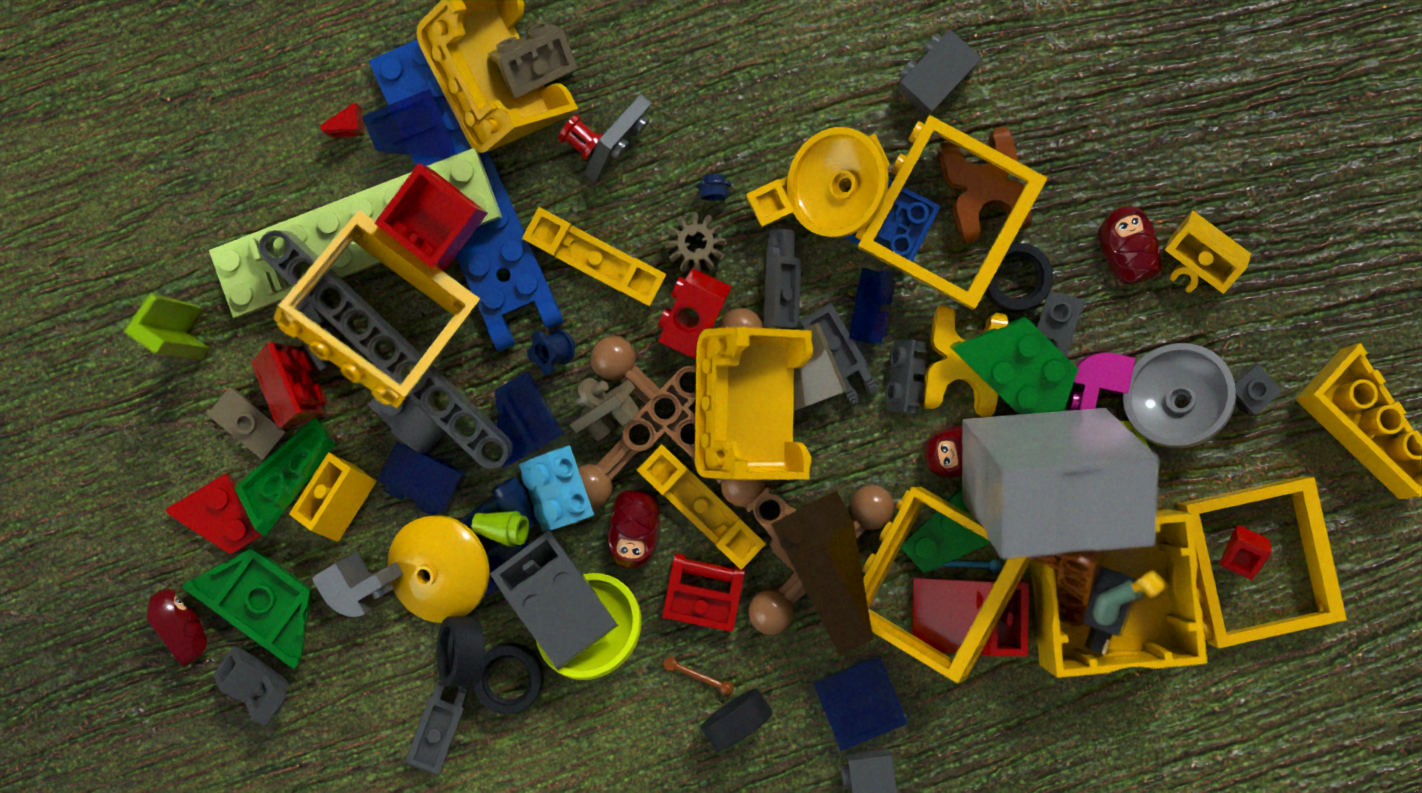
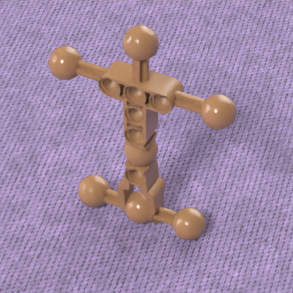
(615, 360)

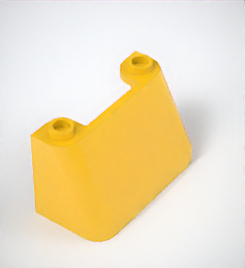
(457, 46)
(749, 403)

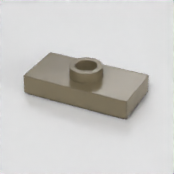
(247, 423)

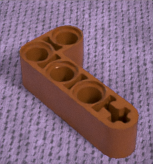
(1075, 581)

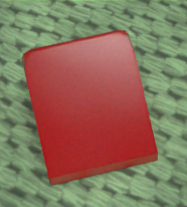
(345, 123)
(1246, 552)

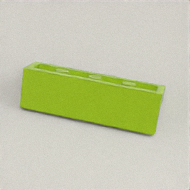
(163, 327)

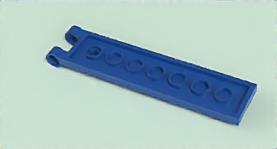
(492, 245)

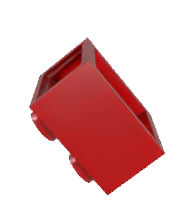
(431, 217)

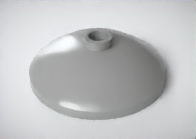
(1174, 375)

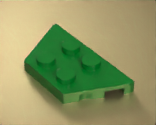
(1021, 367)
(258, 601)

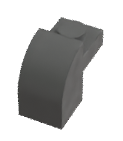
(411, 425)
(351, 588)
(252, 683)

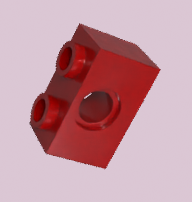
(703, 295)

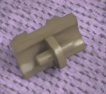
(599, 404)

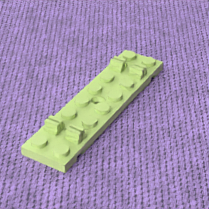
(254, 284)

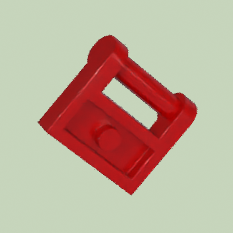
(701, 604)

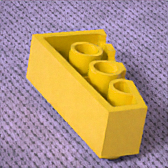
(1366, 420)

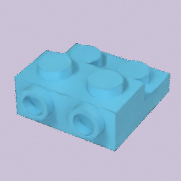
(556, 489)

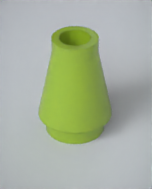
(502, 527)

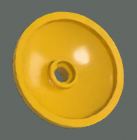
(820, 176)
(455, 566)

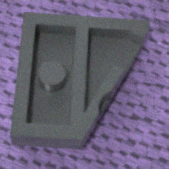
(616, 138)

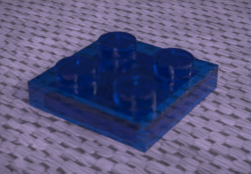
(860, 702)

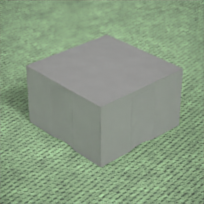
(1059, 482)

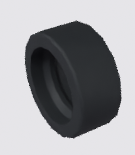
(1043, 286)
(460, 651)
(536, 672)
(736, 720)

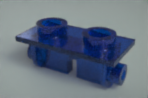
(868, 321)

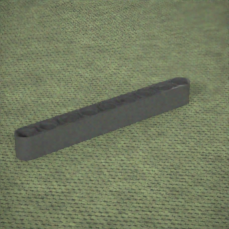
(405, 354)

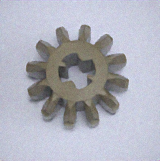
(691, 231)

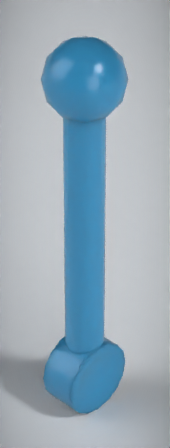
(994, 565)

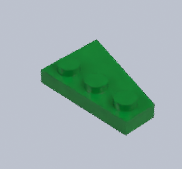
(282, 476)
(941, 539)

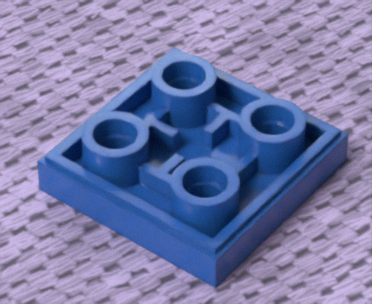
(905, 224)

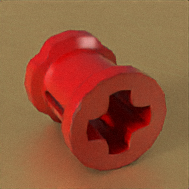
(569, 134)

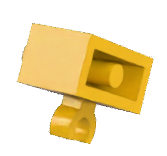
(1206, 254)
(332, 497)

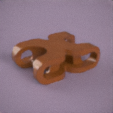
(979, 184)

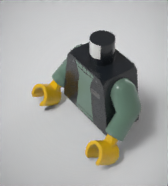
(1113, 603)

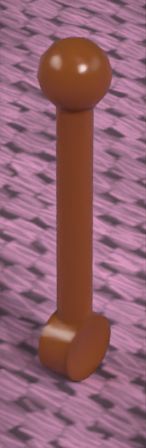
(671, 664)

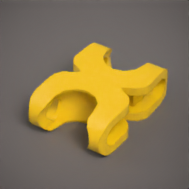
(953, 367)

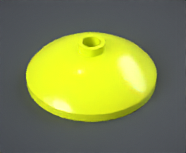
(615, 646)

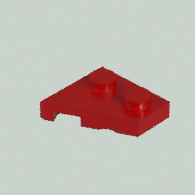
(217, 515)

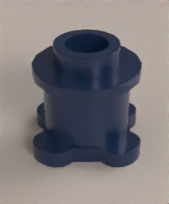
(551, 349)

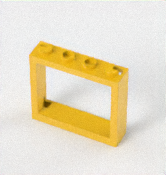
(1005, 237)
(387, 250)
(1316, 551)
(879, 564)

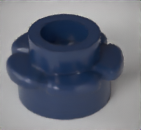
(714, 187)

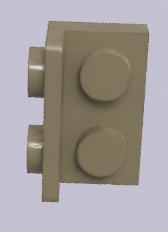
(533, 58)

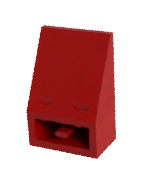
(288, 385)
(948, 607)

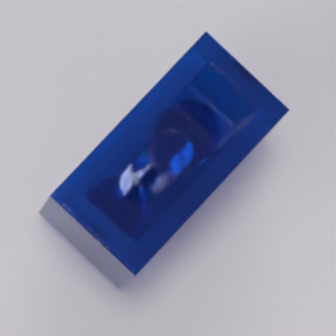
(421, 478)

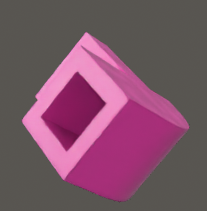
(1100, 372)

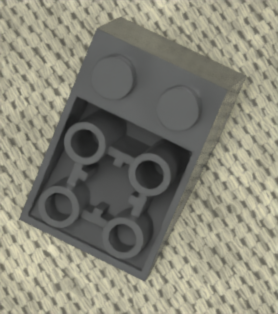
(554, 599)

